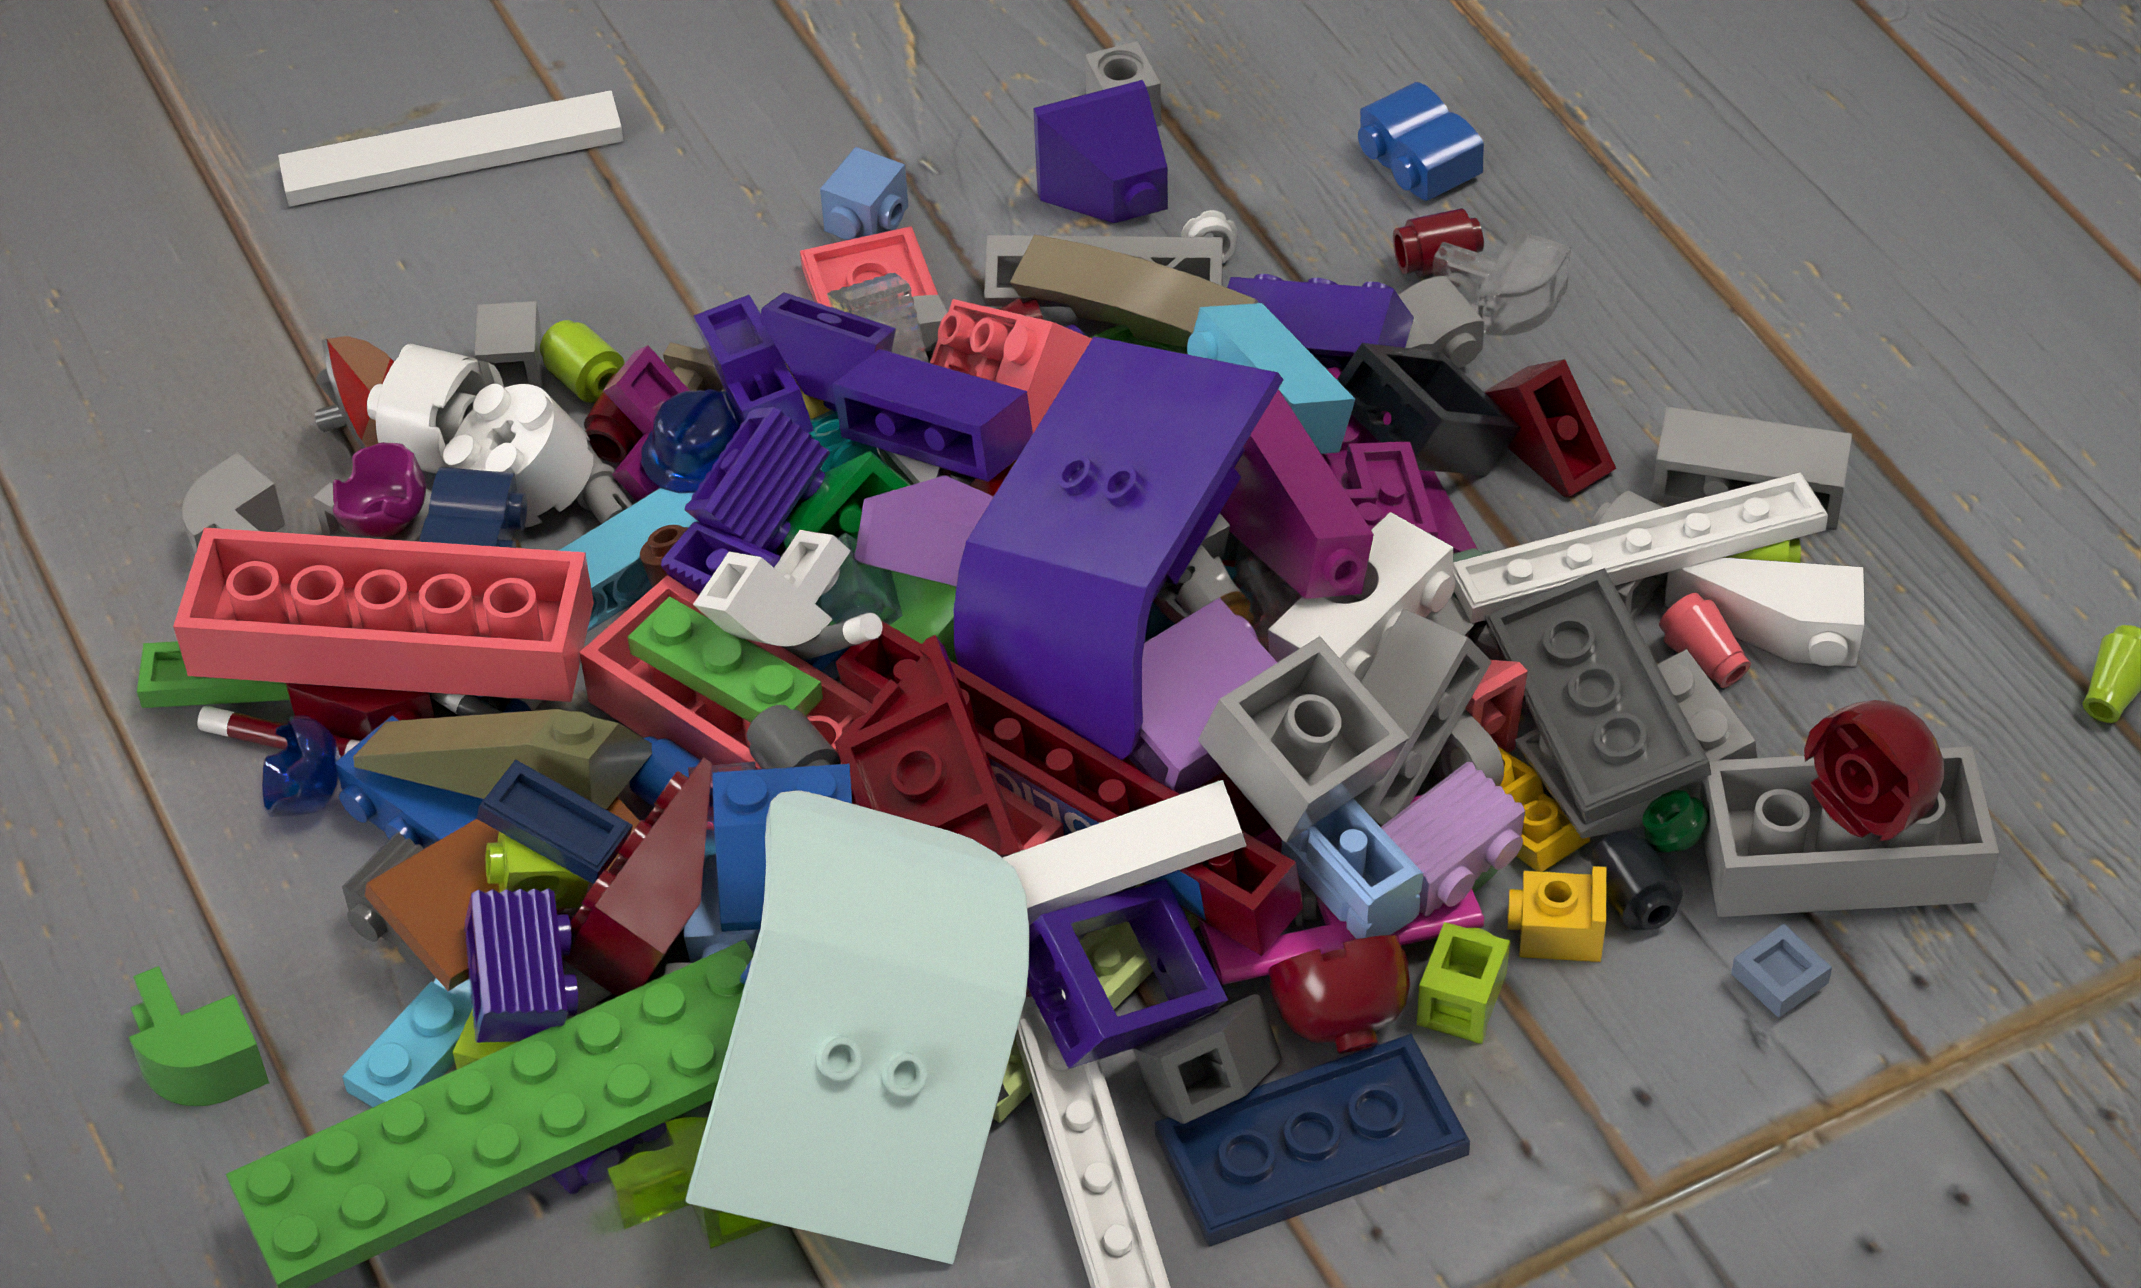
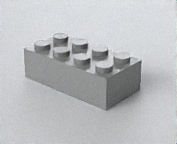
(1782, 853)

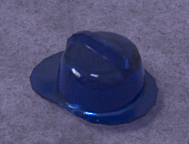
(688, 439)

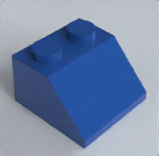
(740, 817)

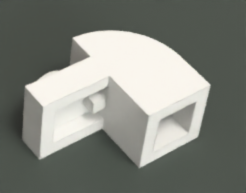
(777, 602)

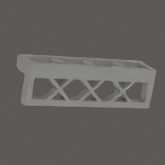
(1188, 254)

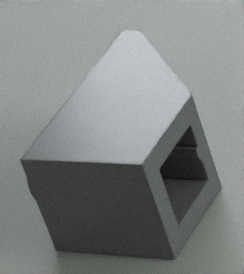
(1209, 1060)

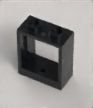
(1430, 405)

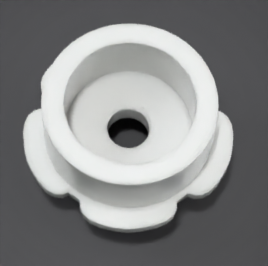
(1215, 223)

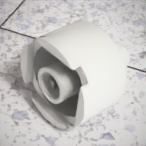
(427, 400)
(526, 435)

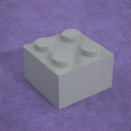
(1302, 738)

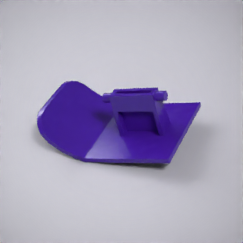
(1096, 525)

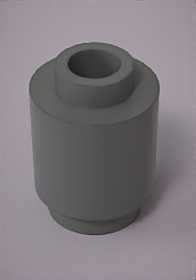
(788, 740)

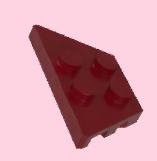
(925, 759)

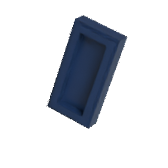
(554, 821)

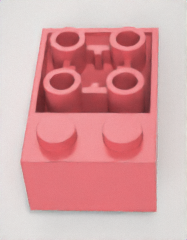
(1009, 351)

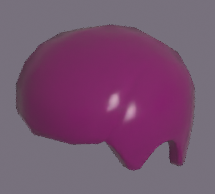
(381, 492)

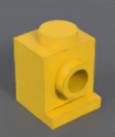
(1560, 915)

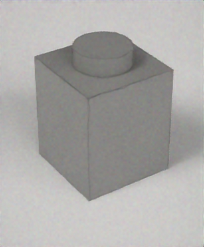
(510, 340)

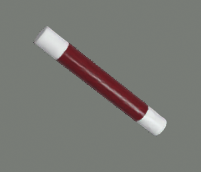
(252, 728)

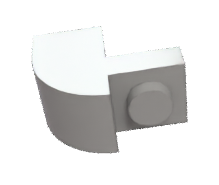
(231, 498)

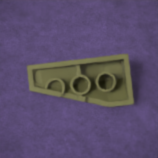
(476, 750)

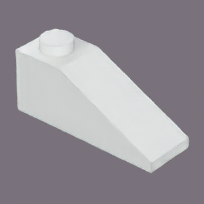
(1782, 606)

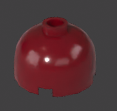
(1875, 767)
(1343, 991)

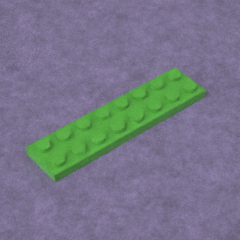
(492, 1124)

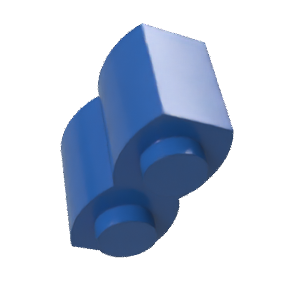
(1421, 141)

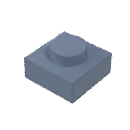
(1781, 970)

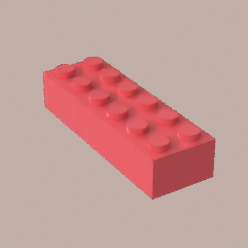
(385, 614)

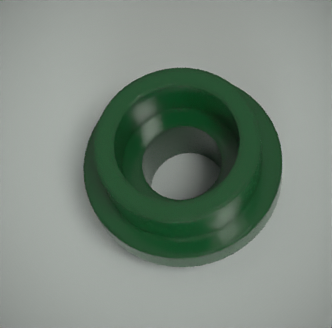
(1674, 821)

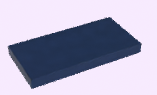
(1313, 1140)

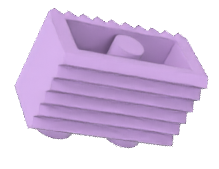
(1458, 834)

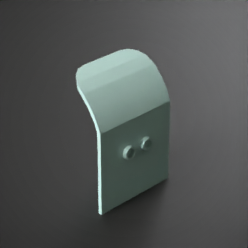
(868, 1030)

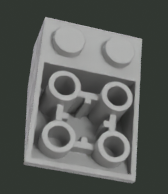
(1707, 713)

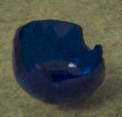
(304, 773)

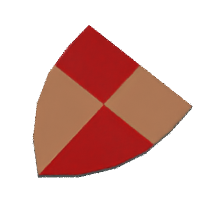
(350, 375)

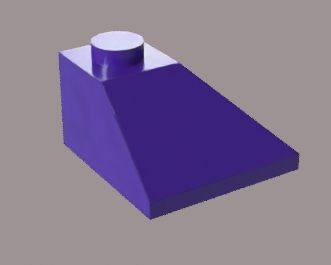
(1102, 154)

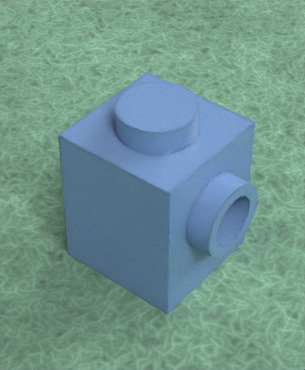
(864, 196)

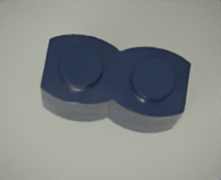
(474, 508)

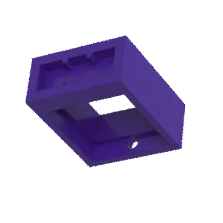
(1085, 1020)

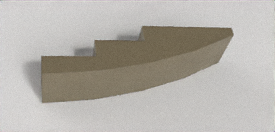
(1119, 288)

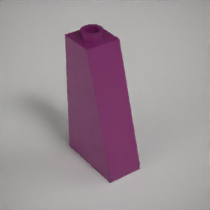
(1296, 510)

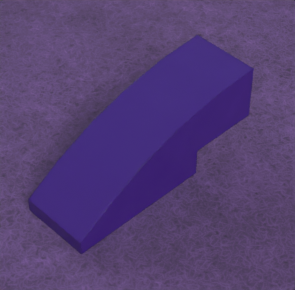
(750, 362)

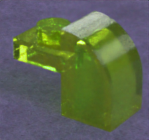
(659, 1182)

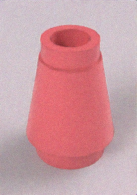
(1705, 634)

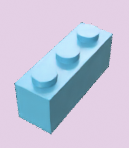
(1257, 339)

